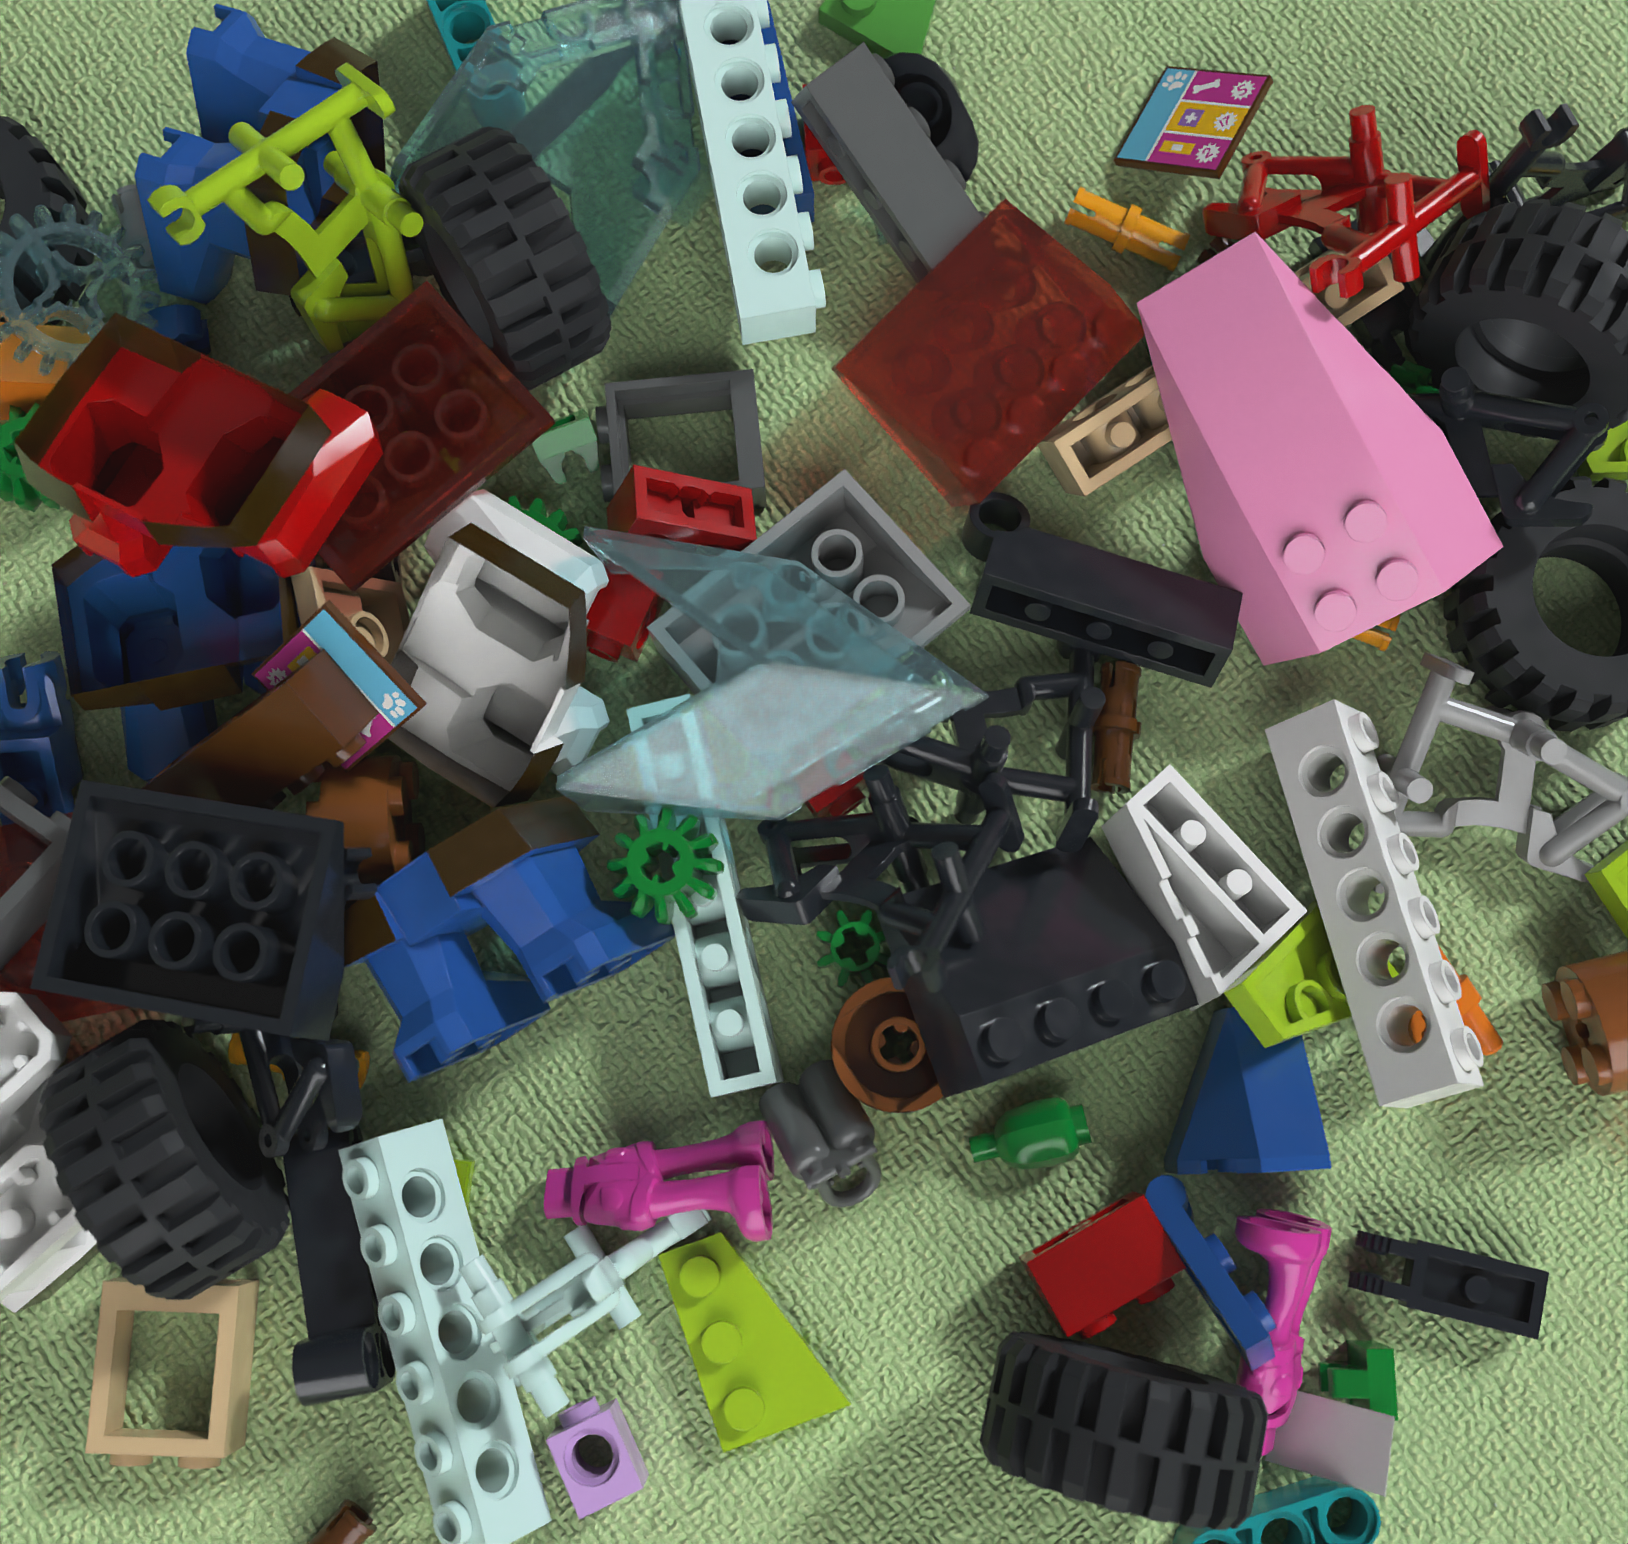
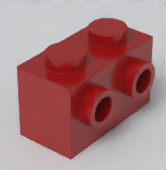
(1103, 1265)

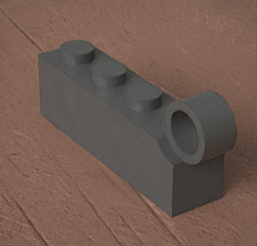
(888, 159)

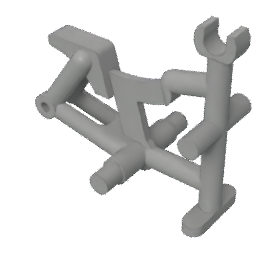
(1523, 741)

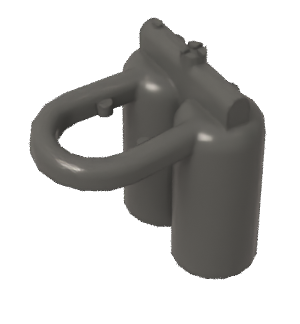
(822, 1133)

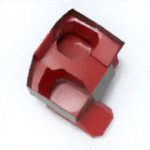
(192, 453)

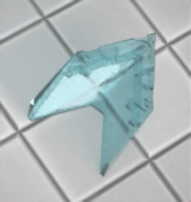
(601, 109)
(799, 696)

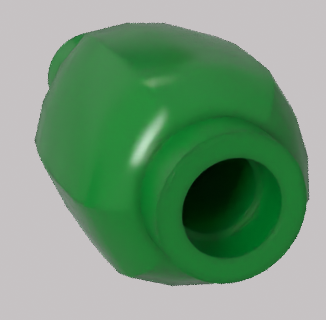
(1034, 1135)

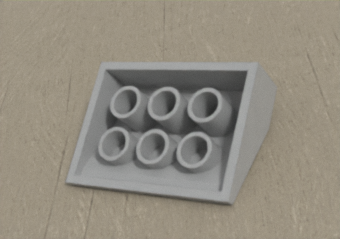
(852, 547)

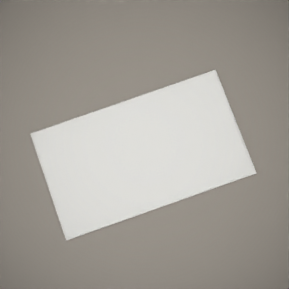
(1336, 1442)

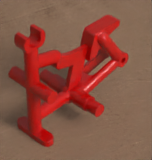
(1356, 182)

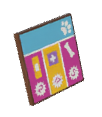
(1193, 121)
(359, 661)

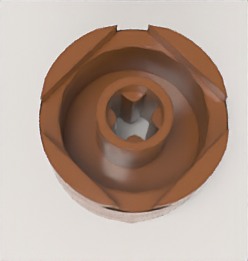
(375, 811)
(1594, 1014)
(857, 1058)

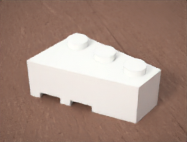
(1199, 882)

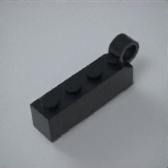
(1097, 596)

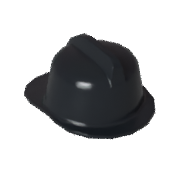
(938, 100)

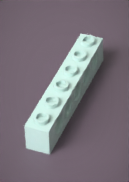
(765, 302)
(720, 963)
(452, 1384)

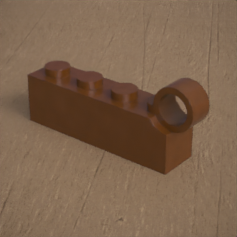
(275, 740)

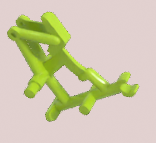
(370, 205)

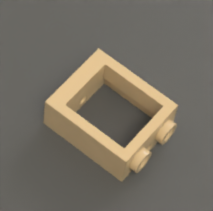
(237, 1309)

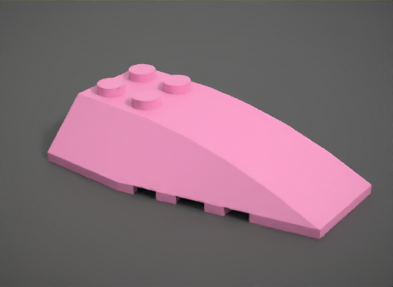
(1303, 458)

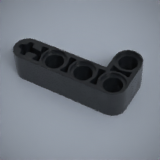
(345, 1342)

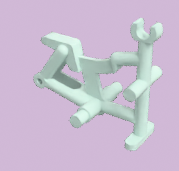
(586, 1283)

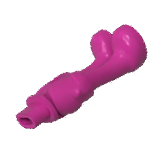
(630, 1191)
(1293, 1254)

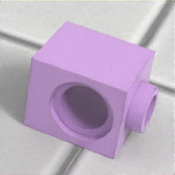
(592, 1486)

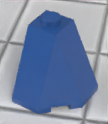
(1248, 1106)

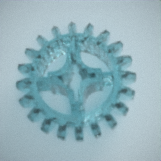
(53, 267)

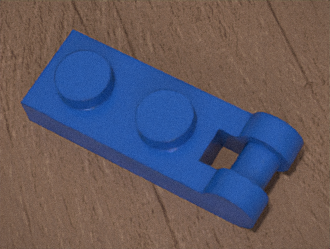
(1208, 1267)

